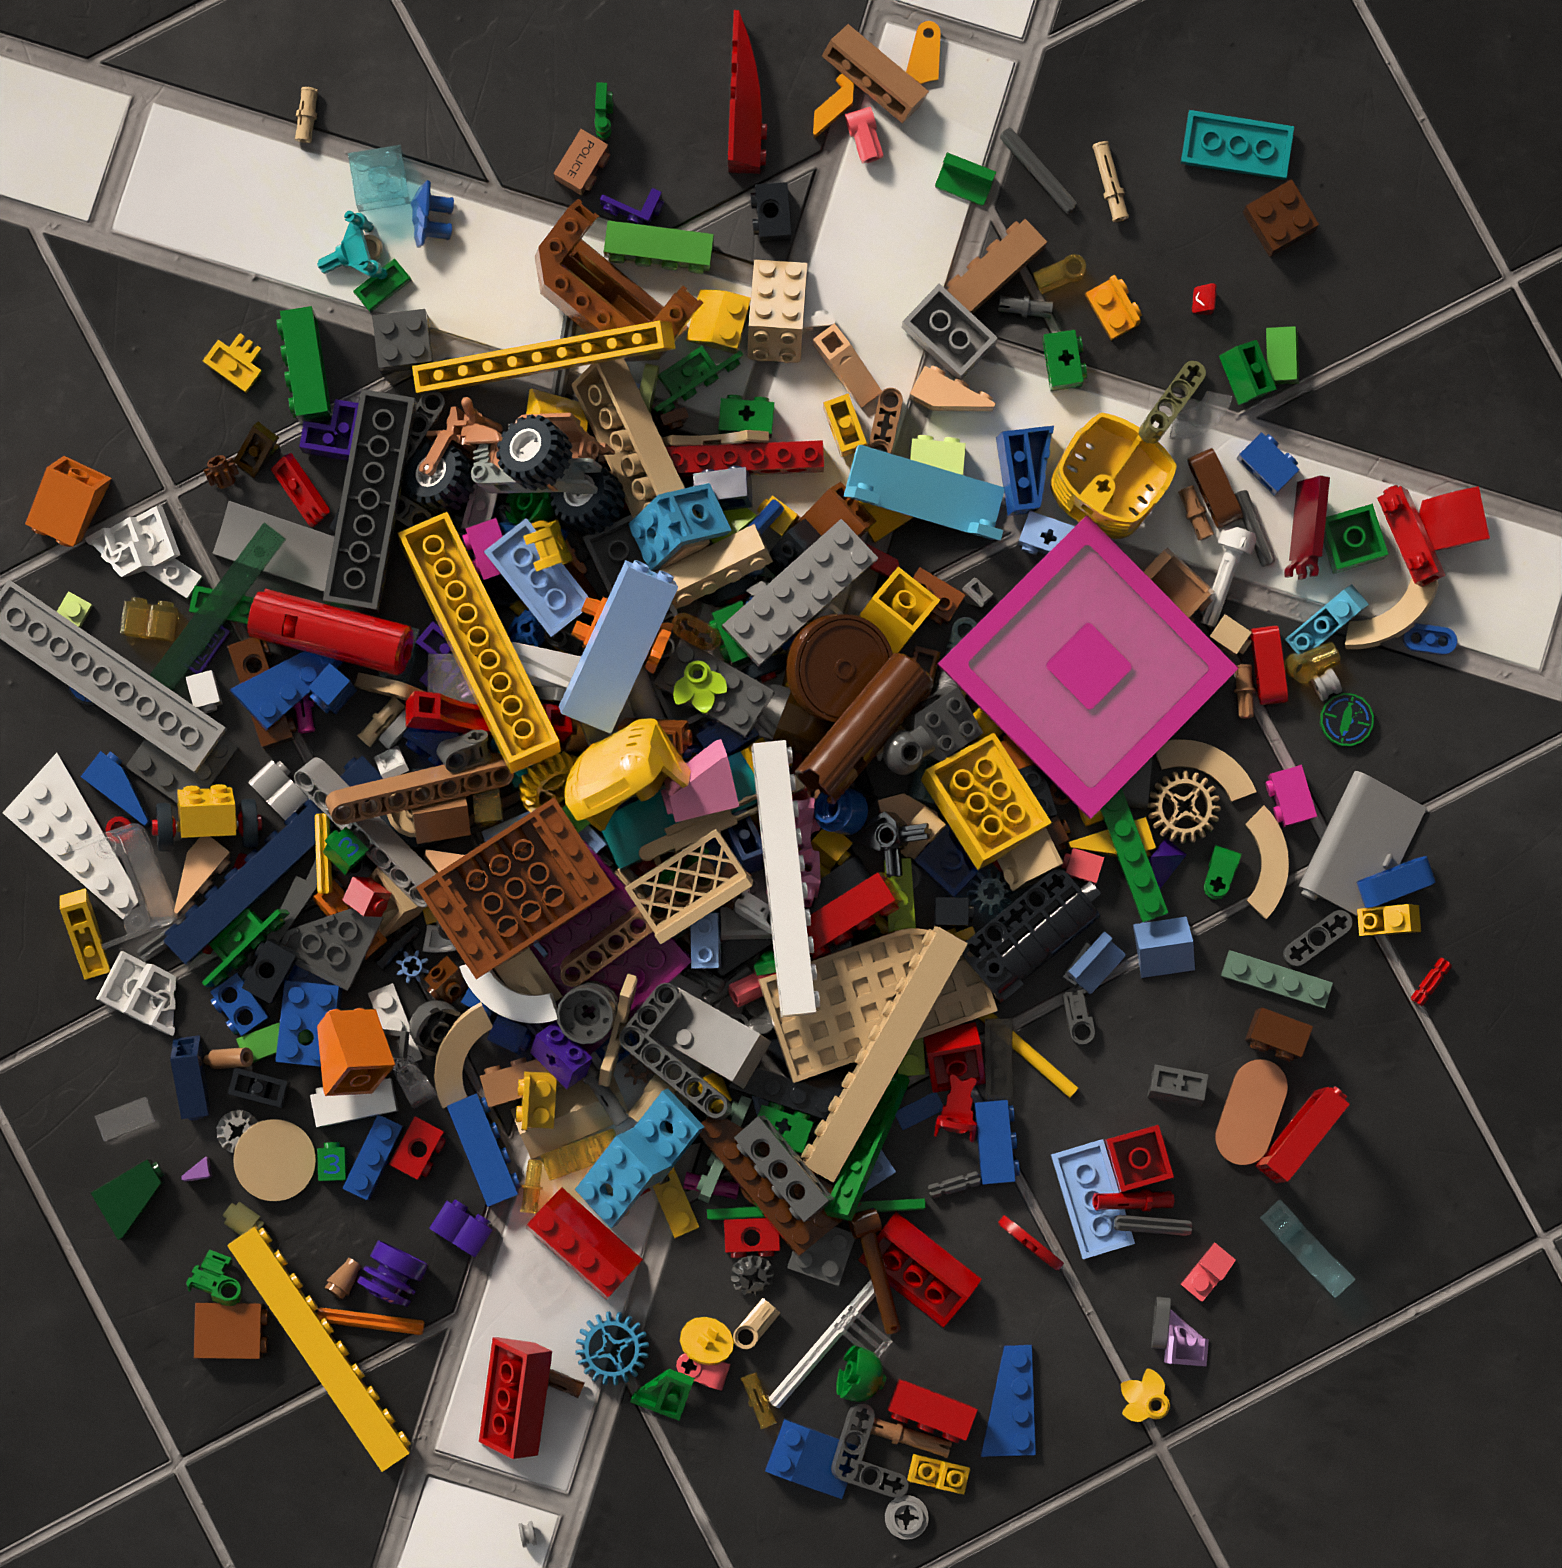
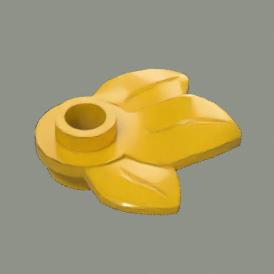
(1142, 1394)

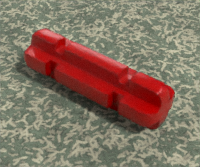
(1431, 981)

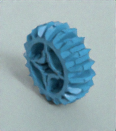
(621, 1369)

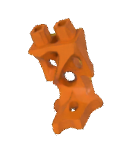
(594, 608)

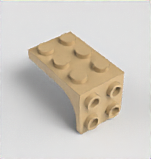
(777, 311)

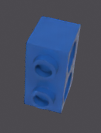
(244, 1001)

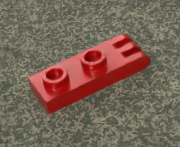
(300, 489)

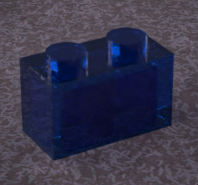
(509, 1035)

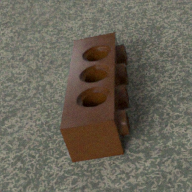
(242, 654)

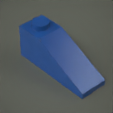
(114, 782)

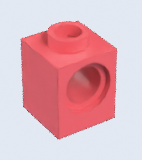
(1082, 865)

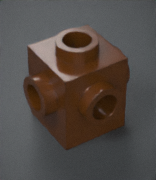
(446, 981)

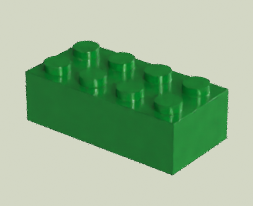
(306, 365)

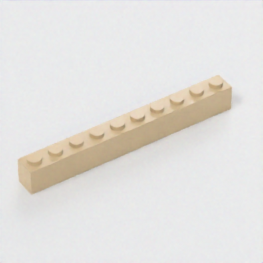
(884, 1053)

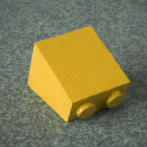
(899, 608)

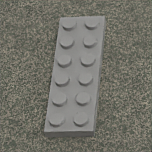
(799, 592)

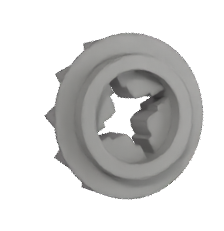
(224, 1130)
(915, 1526)

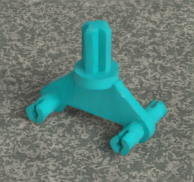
(353, 249)

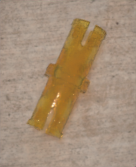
(752, 1382)

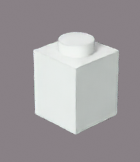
(204, 691)

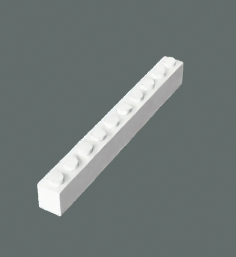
(783, 879)

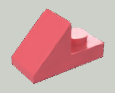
(1208, 1272)

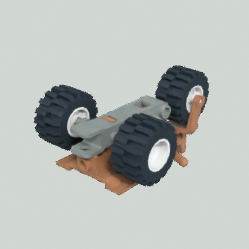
(531, 457)

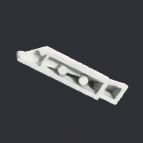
(546, 666)

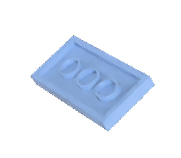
(548, 593)
(1080, 1175)

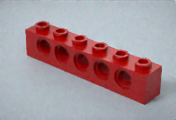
(756, 457)

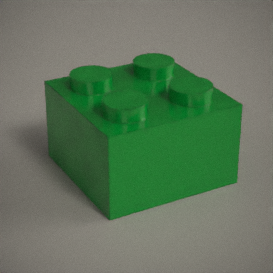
(1354, 539)

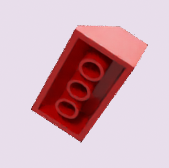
(583, 1243)
(923, 1270)
(515, 1397)

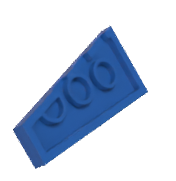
(281, 687)
(1011, 1417)

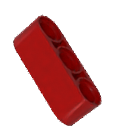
(1269, 665)

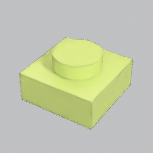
(74, 609)

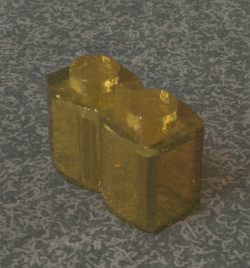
(149, 620)

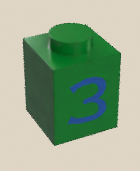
(344, 849)
(332, 1162)

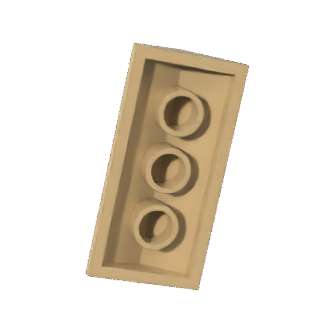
(576, 1116)

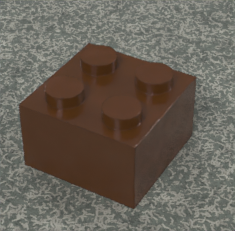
(1280, 218)
(1278, 1034)

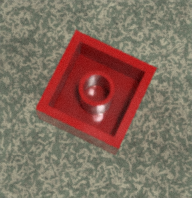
(1138, 1158)

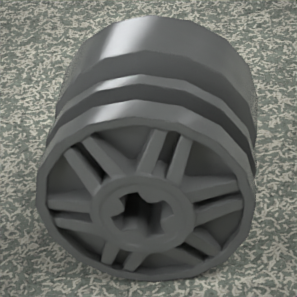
(580, 1025)

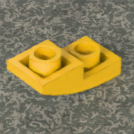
(938, 1474)

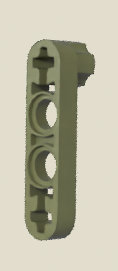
(1147, 431)

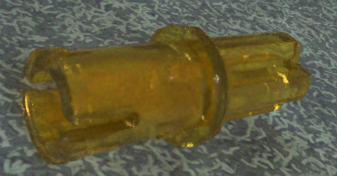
(532, 1187)

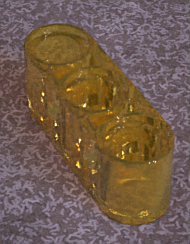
(576, 1155)

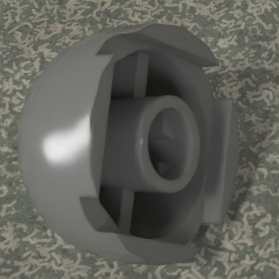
(431, 1024)

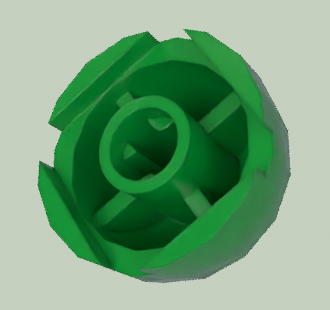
(530, 506)
(861, 1376)

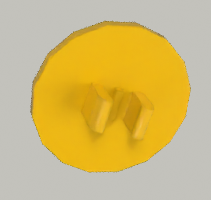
(706, 1341)

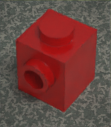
(367, 896)

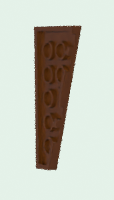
(797, 1234)

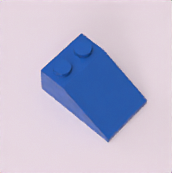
(807, 1458)

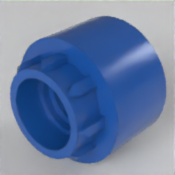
(845, 815)

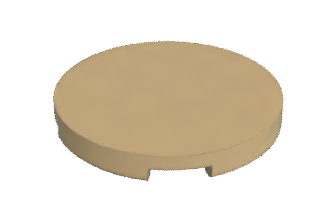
(274, 1160)

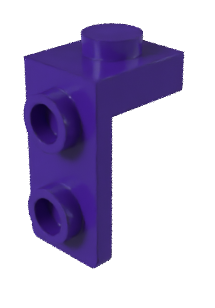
(652, 207)

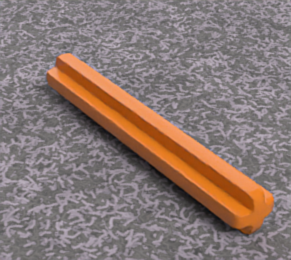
(372, 1321)

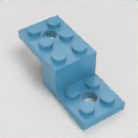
(639, 1158)

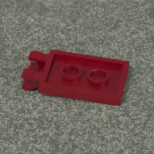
(1308, 526)

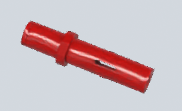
(1139, 1200)

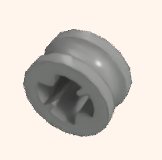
(527, 1534)

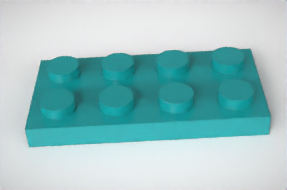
(1237, 145)

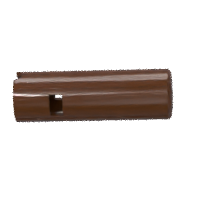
(864, 727)

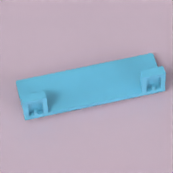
(925, 492)

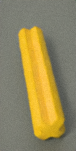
(323, 863)

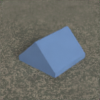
(1164, 947)

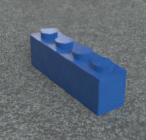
(483, 1150)

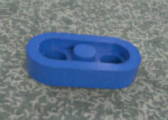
(1429, 639)

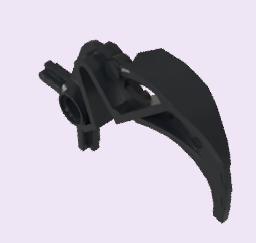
(877, 830)

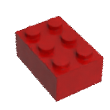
(931, 1411)

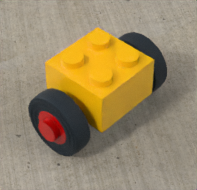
(206, 814)

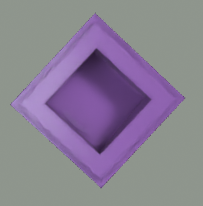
(200, 1171)

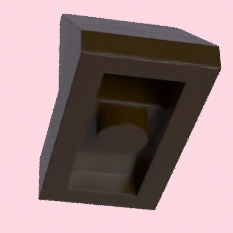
(257, 449)

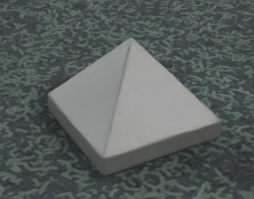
(977, 593)

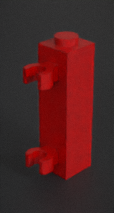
(1410, 535)

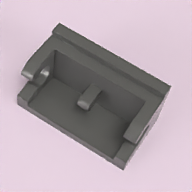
(1178, 1086)

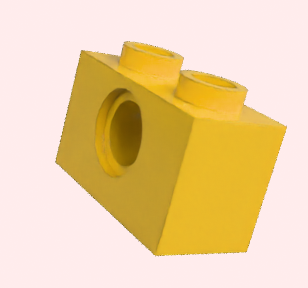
(844, 424)

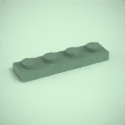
(1276, 979)
(708, 1183)

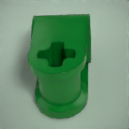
(1221, 868)

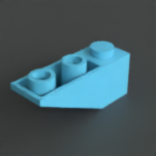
(1327, 620)

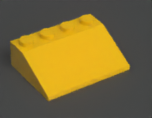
(985, 800)

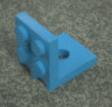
(675, 523)

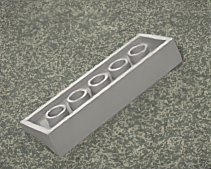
(301, 558)

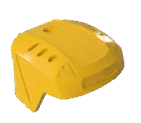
(1111, 475)
(620, 767)

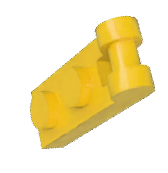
(675, 1205)

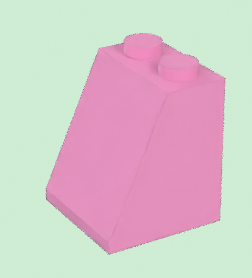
(709, 786)

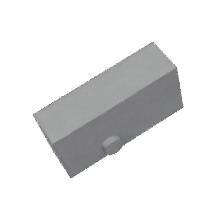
(713, 1039)

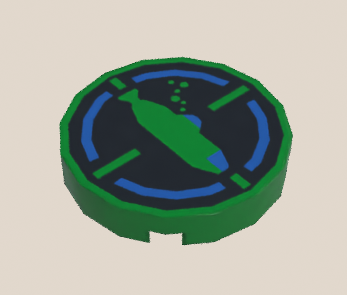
(1346, 719)

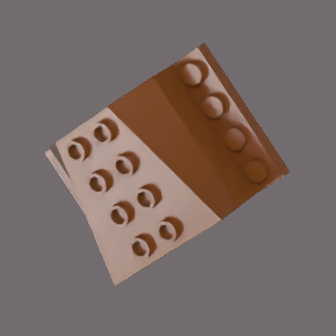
(515, 889)

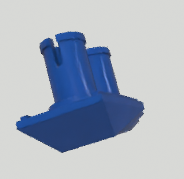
(421, 205)
(526, 630)

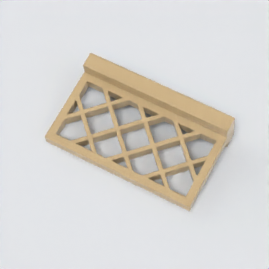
(703, 905)

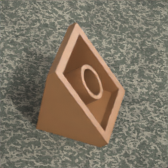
(441, 820)

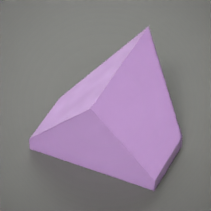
(1184, 1344)

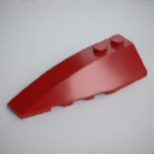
(745, 106)

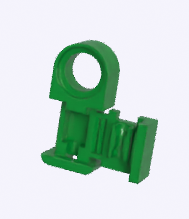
(212, 1274)

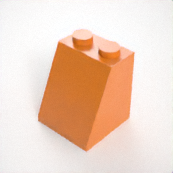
(67, 501)
(353, 1052)

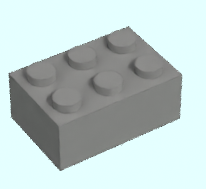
(949, 332)

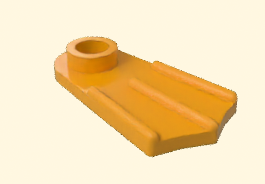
(925, 54)

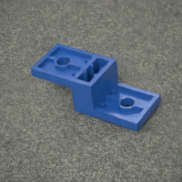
(303, 1007)

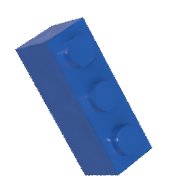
(331, 690)
(996, 1142)
(373, 1157)

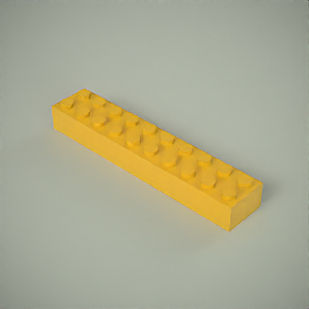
(479, 643)

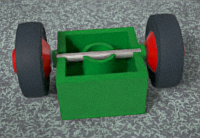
(733, 595)

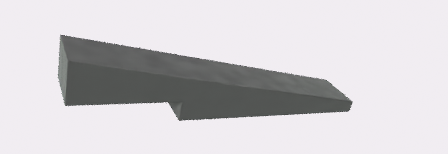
(296, 902)

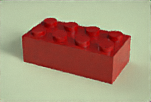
(851, 912)

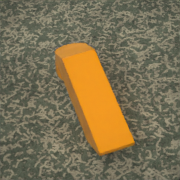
(834, 106)

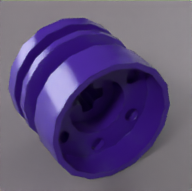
(392, 1273)

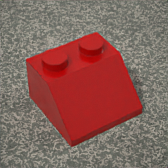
(955, 1053)

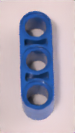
(1396, 882)

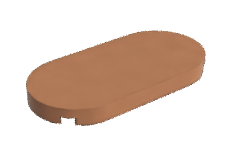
(1251, 1112)

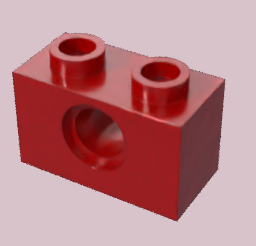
(418, 1132)
(734, 1237)

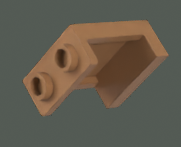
(1179, 583)

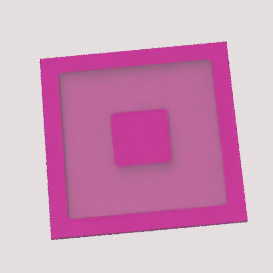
(1088, 666)

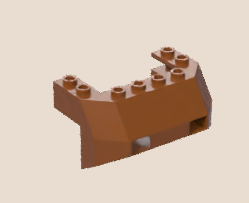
(595, 290)

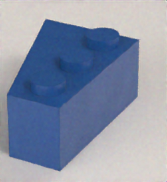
(1023, 467)

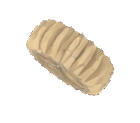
(1198, 788)

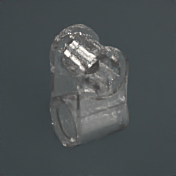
(414, 1083)

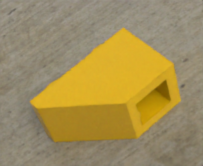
(1389, 920)

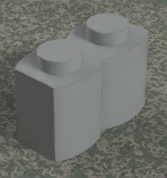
(278, 789)

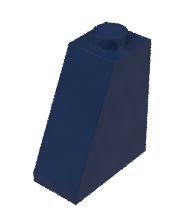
(190, 1077)

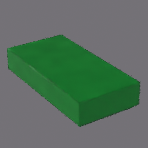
(376, 291)

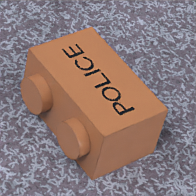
(582, 162)

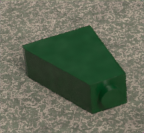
(128, 1196)

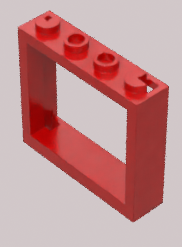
(1303, 1134)

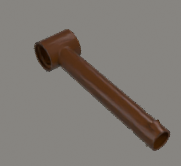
(864, 1226)

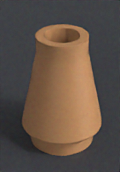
(342, 1280)

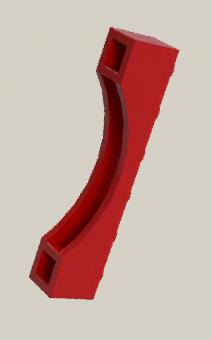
(444, 713)

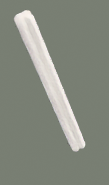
(819, 1349)

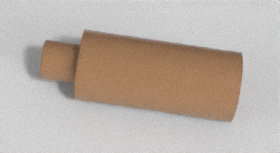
(229, 1058)

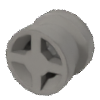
(1326, 684)

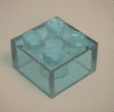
(379, 178)

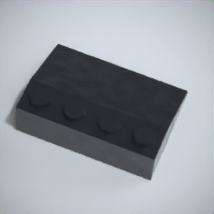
(774, 1084)

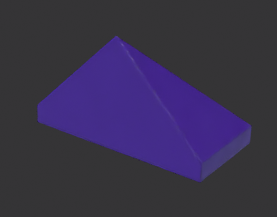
(1165, 861)

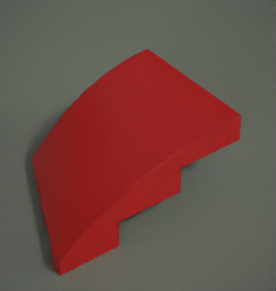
(1454, 519)

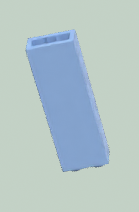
(618, 646)

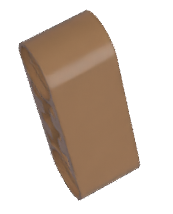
(879, 419)

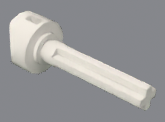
(1237, 542)

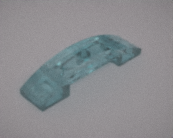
(1307, 1249)

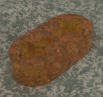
(693, 636)

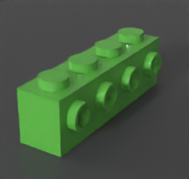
(658, 246)

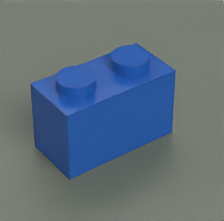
(1268, 463)

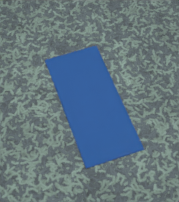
(919, 1110)

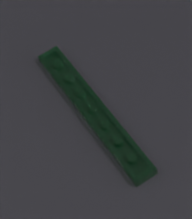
(218, 606)

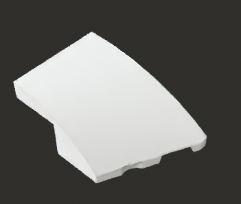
(137, 542)
(141, 992)

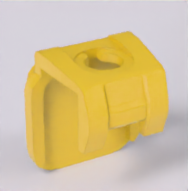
(549, 544)

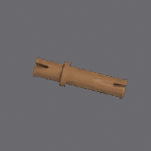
(910, 1437)

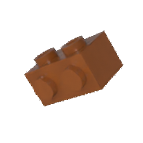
(949, 596)

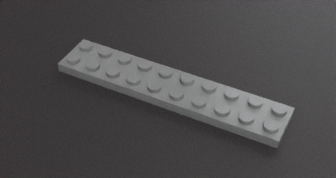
(106, 678)

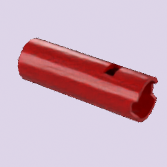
(330, 631)

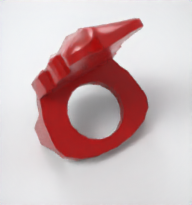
(957, 1113)

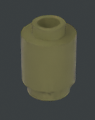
(241, 1218)

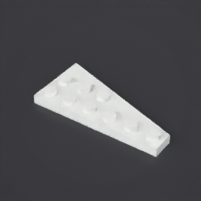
(58, 817)

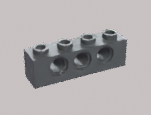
(816, 1195)

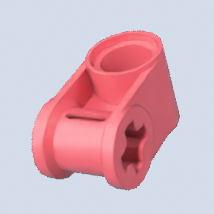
(711, 1376)

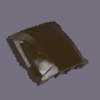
(800, 728)

